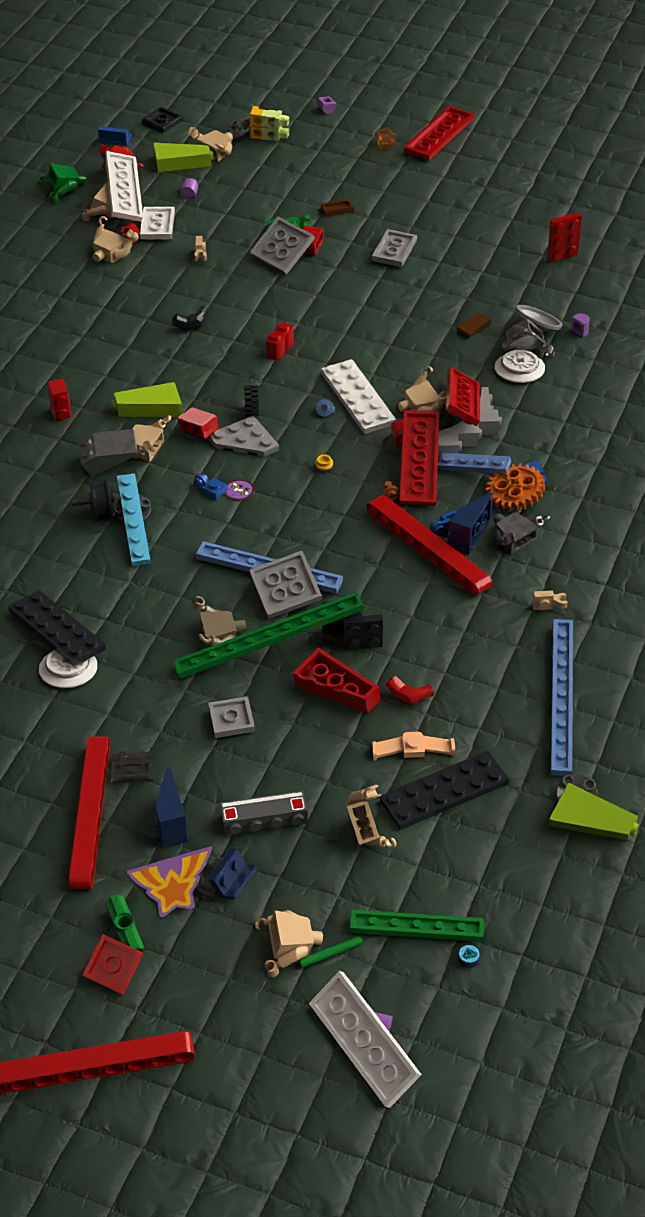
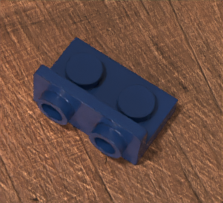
(231, 875)

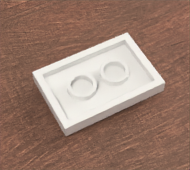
(157, 223)

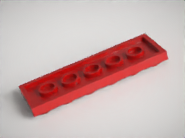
(439, 133)
(463, 397)
(419, 458)

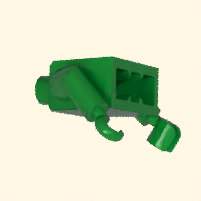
(62, 180)

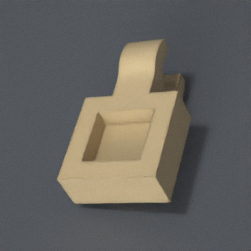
(200, 249)
(546, 599)

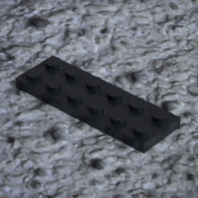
(57, 628)
(443, 790)

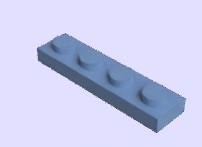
(474, 463)

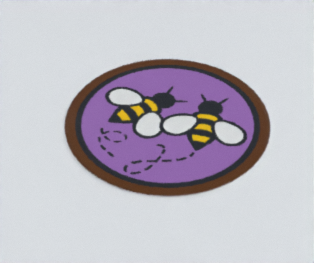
(239, 489)

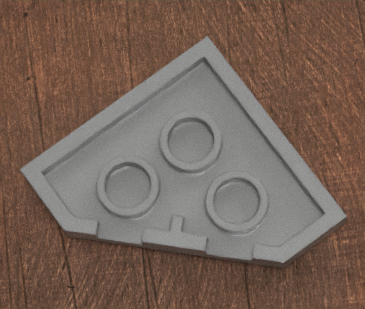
(245, 437)

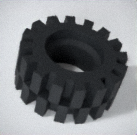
(251, 400)

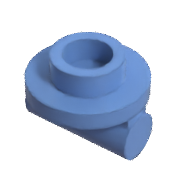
(325, 408)

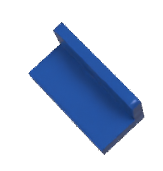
(114, 135)

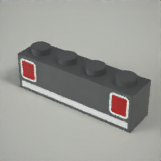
(264, 812)

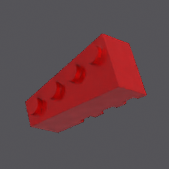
(336, 681)

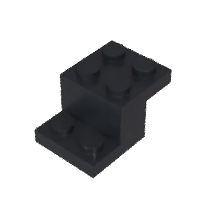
(357, 630)

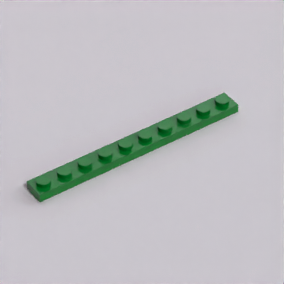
(268, 635)

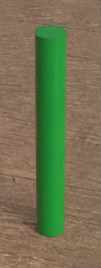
(321, 955)

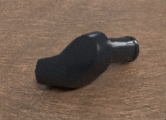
(191, 321)

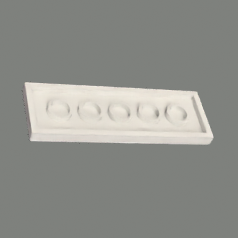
(123, 186)
(358, 396)
(365, 1039)

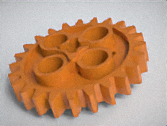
(516, 488)

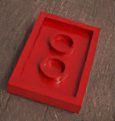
(564, 237)

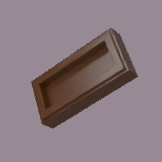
(337, 207)
(473, 325)

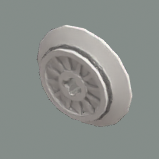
(519, 366)
(61, 674)

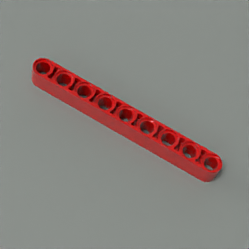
(429, 545)
(89, 813)
(96, 1062)

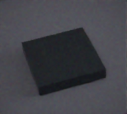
(162, 119)

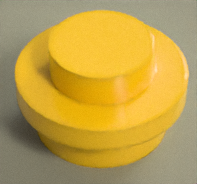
(324, 462)

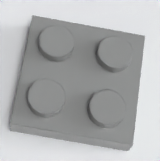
(231, 717)

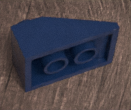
(470, 523)
(169, 814)

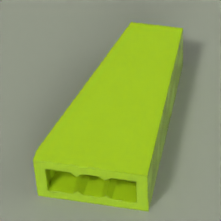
(181, 156)
(149, 401)
(590, 814)

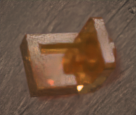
(385, 137)

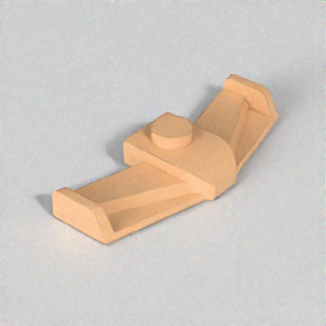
(413, 745)

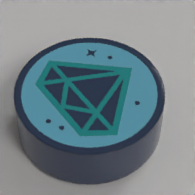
(469, 955)

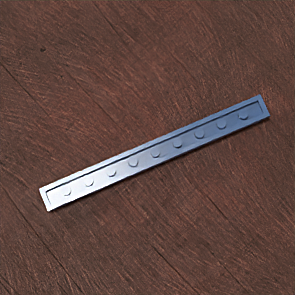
(562, 698)

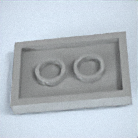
(394, 248)

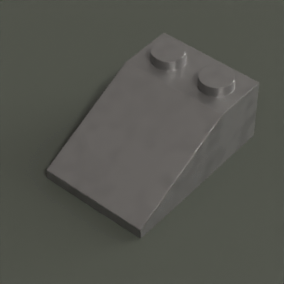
(106, 449)

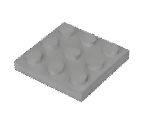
(282, 245)
(285, 584)

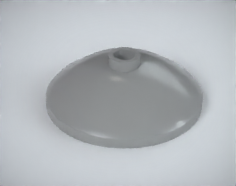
(541, 319)

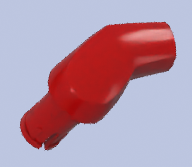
(133, 227)
(407, 693)

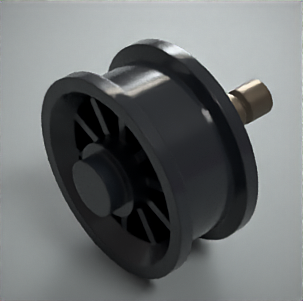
(99, 498)

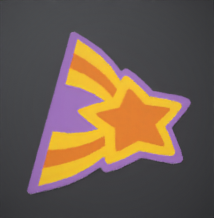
(172, 879)

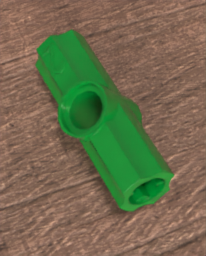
(121, 917)

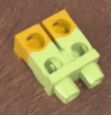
(268, 124)

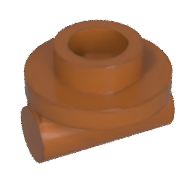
(390, 491)

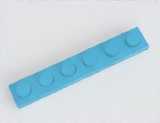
(133, 520)

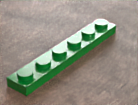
(417, 925)

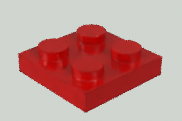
(113, 964)

